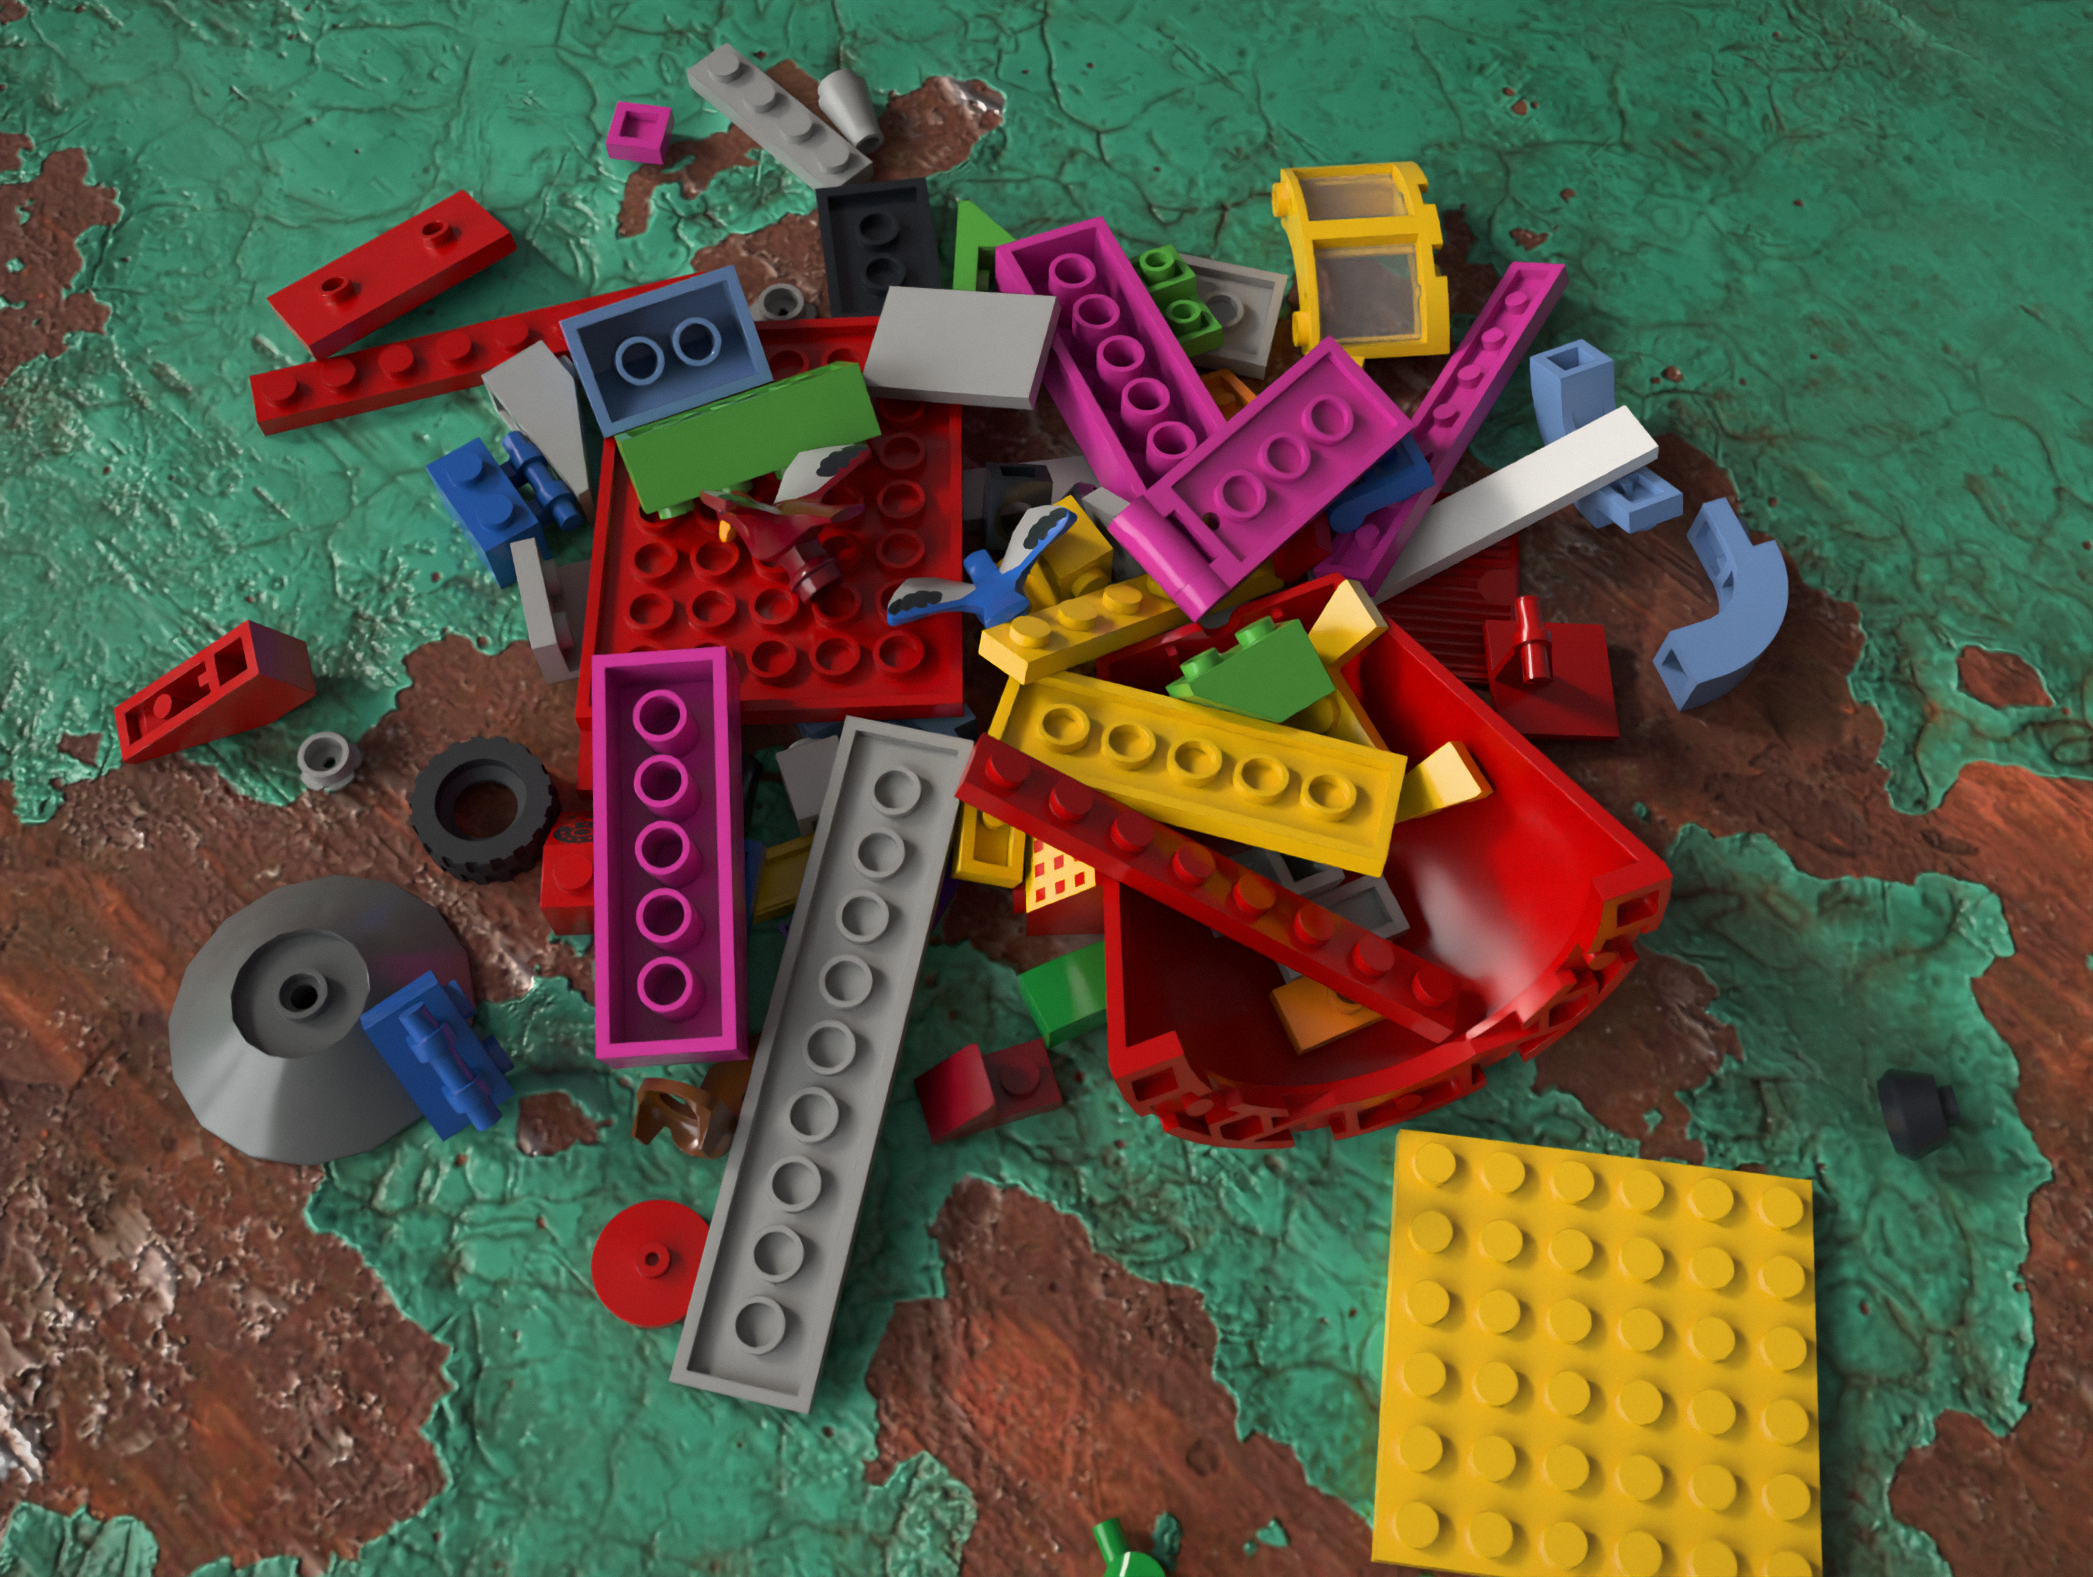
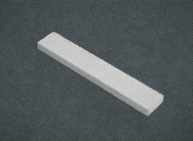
(1520, 497)

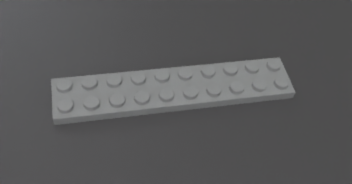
(824, 1069)

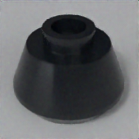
(1917, 1112)

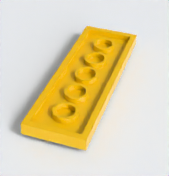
(1211, 768)

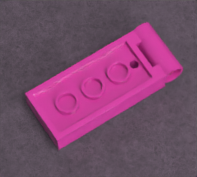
(1261, 479)

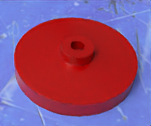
(649, 1263)

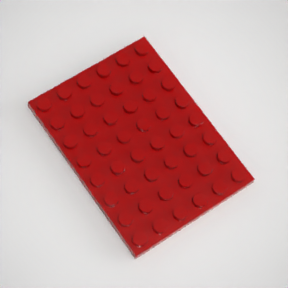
(798, 663)

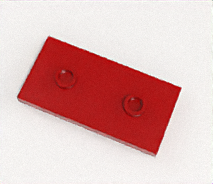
(391, 275)

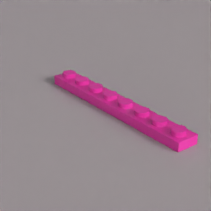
(1453, 414)

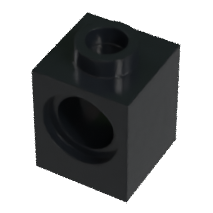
(1006, 485)

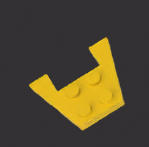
(1338, 635)

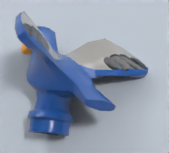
(995, 592)

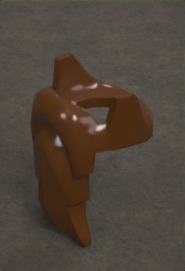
(708, 1118)

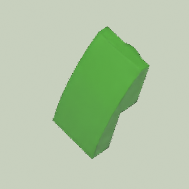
(1175, 294)

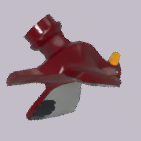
(791, 525)

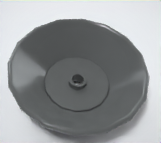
(306, 1079)

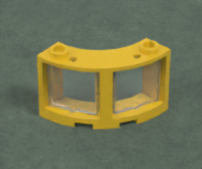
(1365, 259)

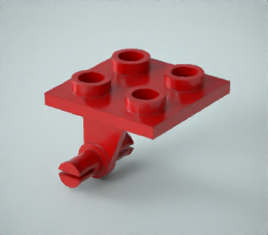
(1550, 676)

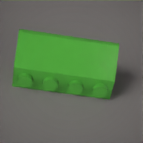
(746, 437)

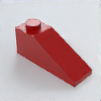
(221, 691)

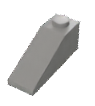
(542, 401)

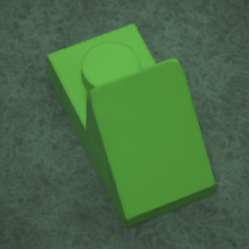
(976, 248)

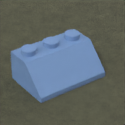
(666, 350)

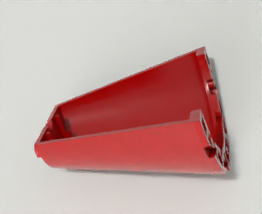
(1509, 892)

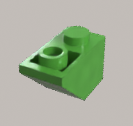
(1262, 677)

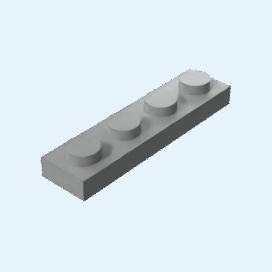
(777, 121)

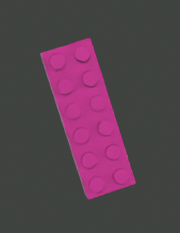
(1112, 357)
(669, 859)

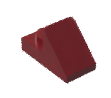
(986, 1090)

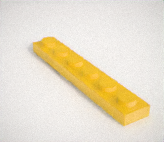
(1098, 625)

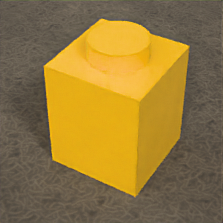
(1076, 561)

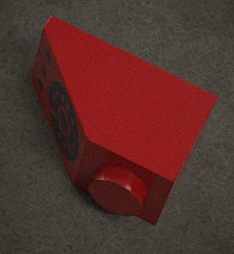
(569, 875)

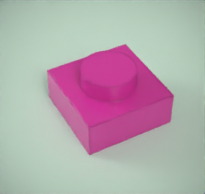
(640, 133)

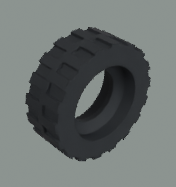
(459, 770)

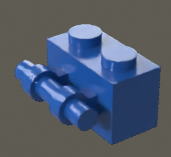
(490, 509)
(439, 1056)

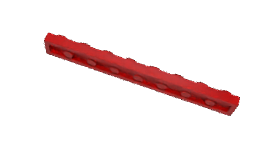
(414, 366)
(1209, 887)

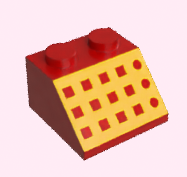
(1058, 893)

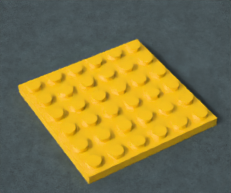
(1596, 1367)

